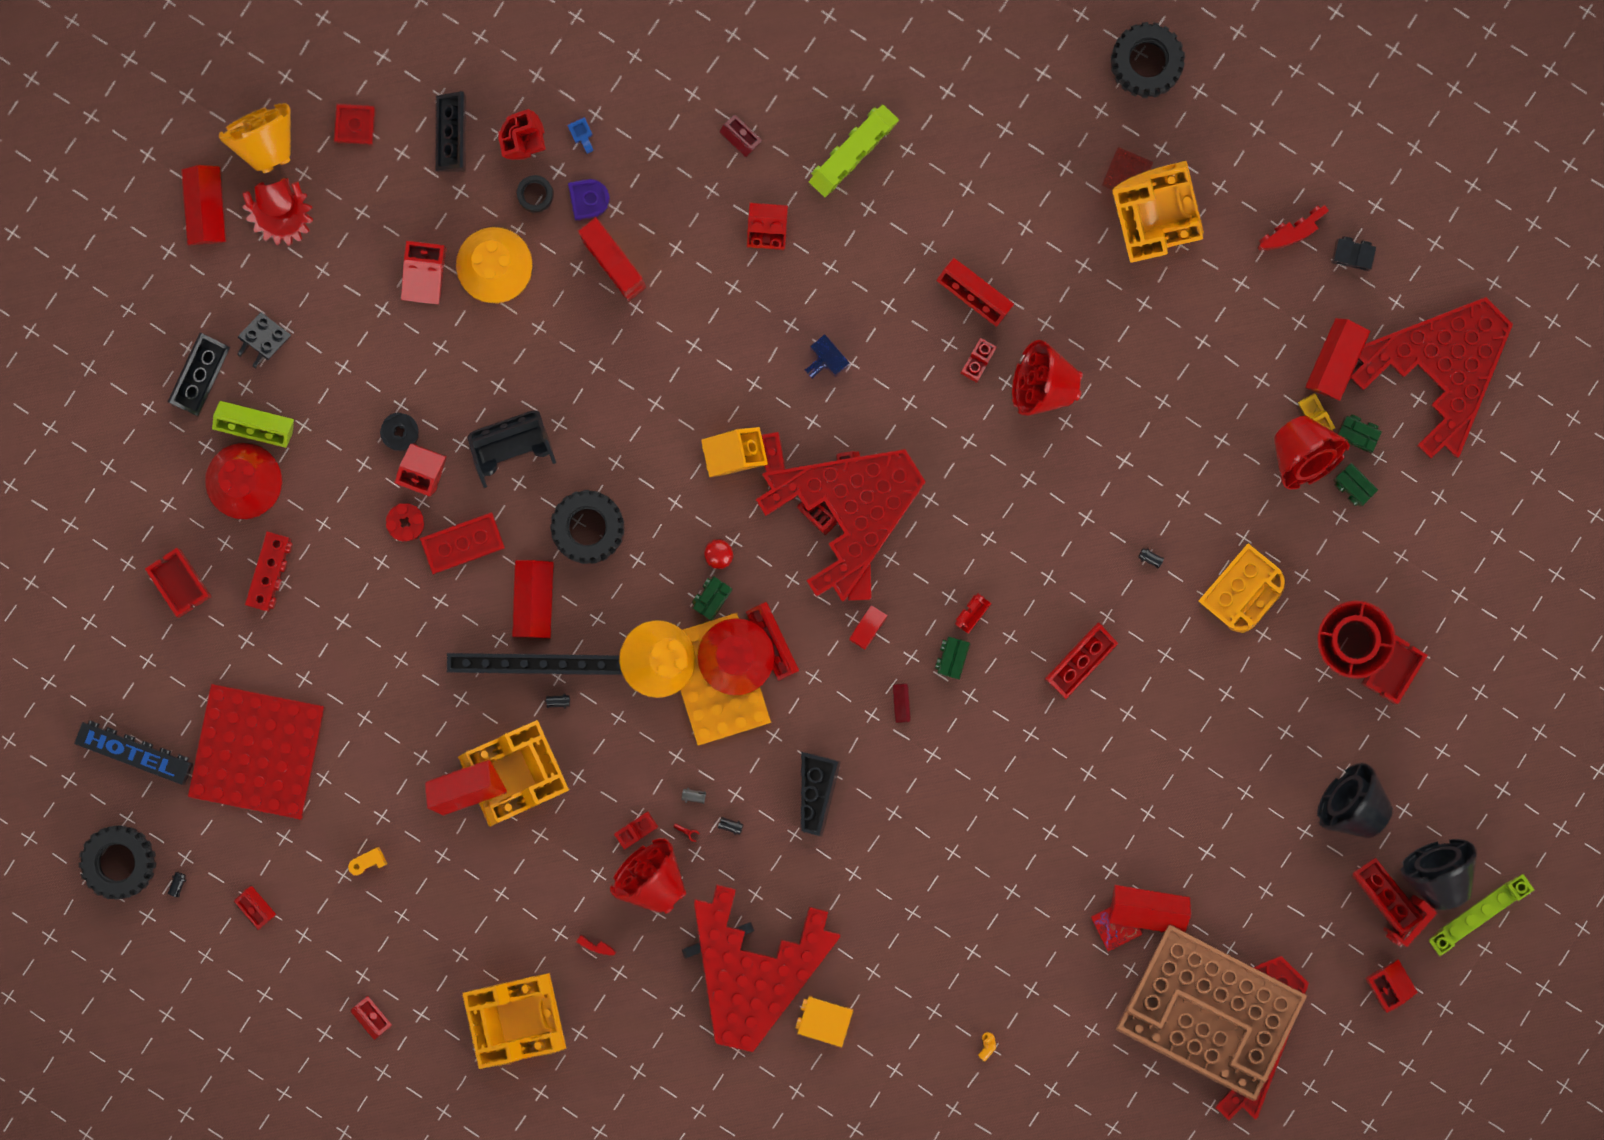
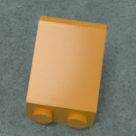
(734, 451)

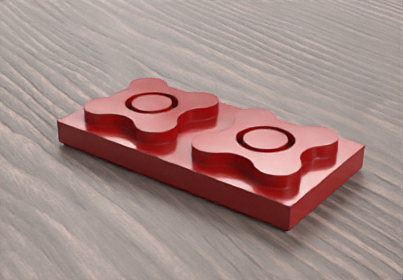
(462, 543)

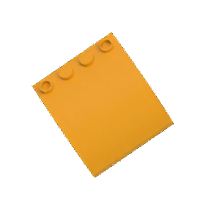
(1158, 211)
(525, 768)
(514, 1020)

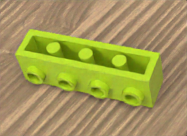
(253, 424)

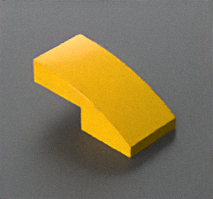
(1312, 407)

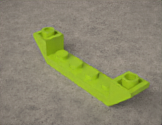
(1479, 913)

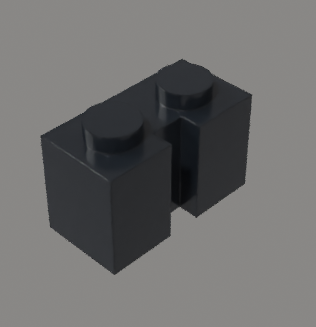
(1354, 254)

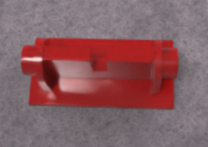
(969, 618)

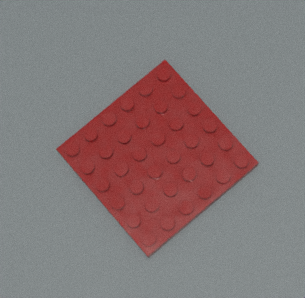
(256, 751)

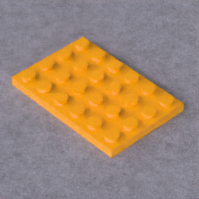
(713, 712)

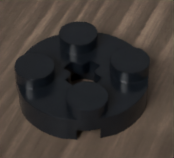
(389, 428)

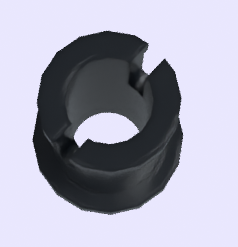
(1150, 557)
(558, 701)
(731, 826)
(177, 883)

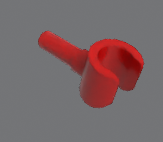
(686, 831)

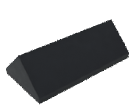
(450, 132)
(198, 374)

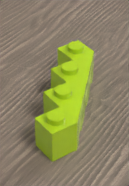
(853, 150)

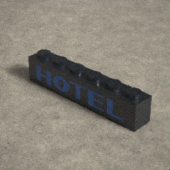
(133, 753)

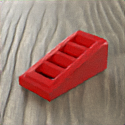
(832, 522)

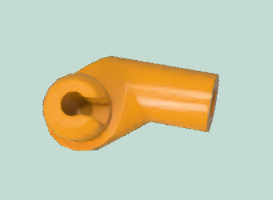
(989, 1046)

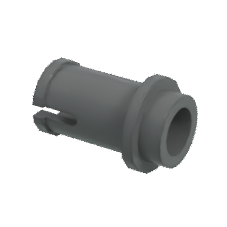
(693, 796)

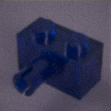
(827, 357)

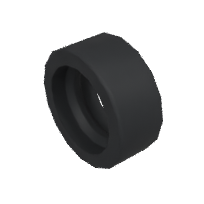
(535, 179)

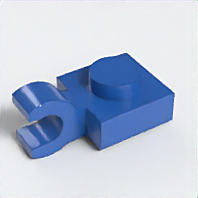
(581, 132)

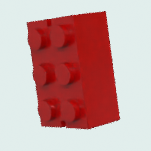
(178, 582)
(1398, 673)

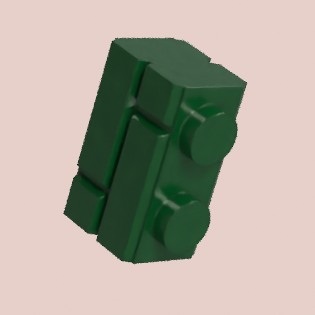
(1360, 434)
(1355, 485)
(712, 597)
(952, 658)

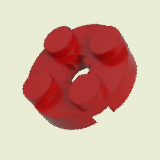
(407, 533)

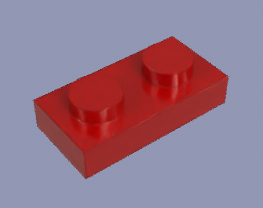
(773, 452)

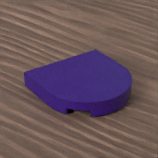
(588, 198)

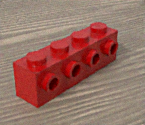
(975, 292)
(268, 571)

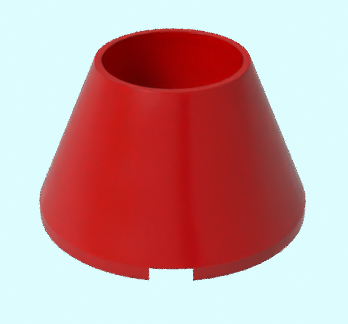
(1307, 451)
(1380, 634)

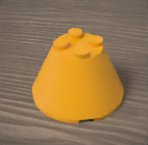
(261, 137)
(494, 265)
(657, 659)

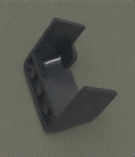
(508, 440)

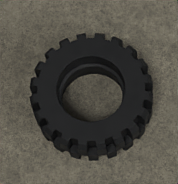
(1153, 35)
(587, 553)
(92, 869)

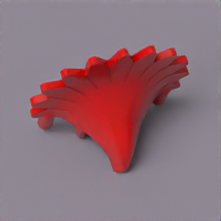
(278, 211)

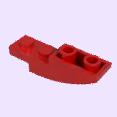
(1288, 235)

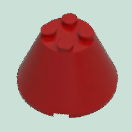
(1044, 380)
(243, 481)
(736, 656)
(650, 878)

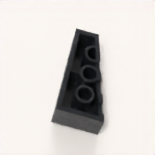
(817, 789)

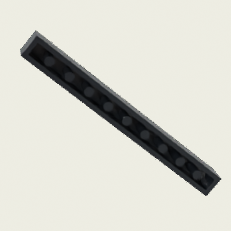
(533, 664)

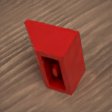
(767, 226)
(420, 470)
(1391, 986)

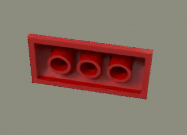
(203, 205)
(1338, 358)
(532, 599)
(1081, 660)
(464, 788)
(1387, 897)
(1149, 909)

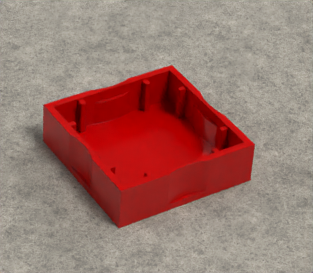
(612, 259)

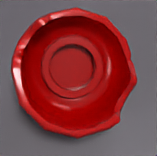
(718, 554)

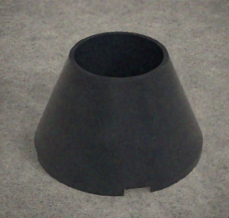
(1355, 803)
(1442, 872)

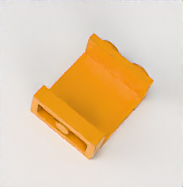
(824, 1021)

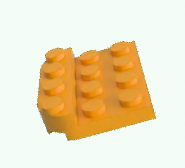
(1244, 590)

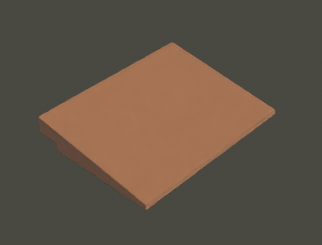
(1211, 1013)

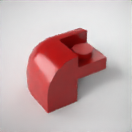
(521, 135)

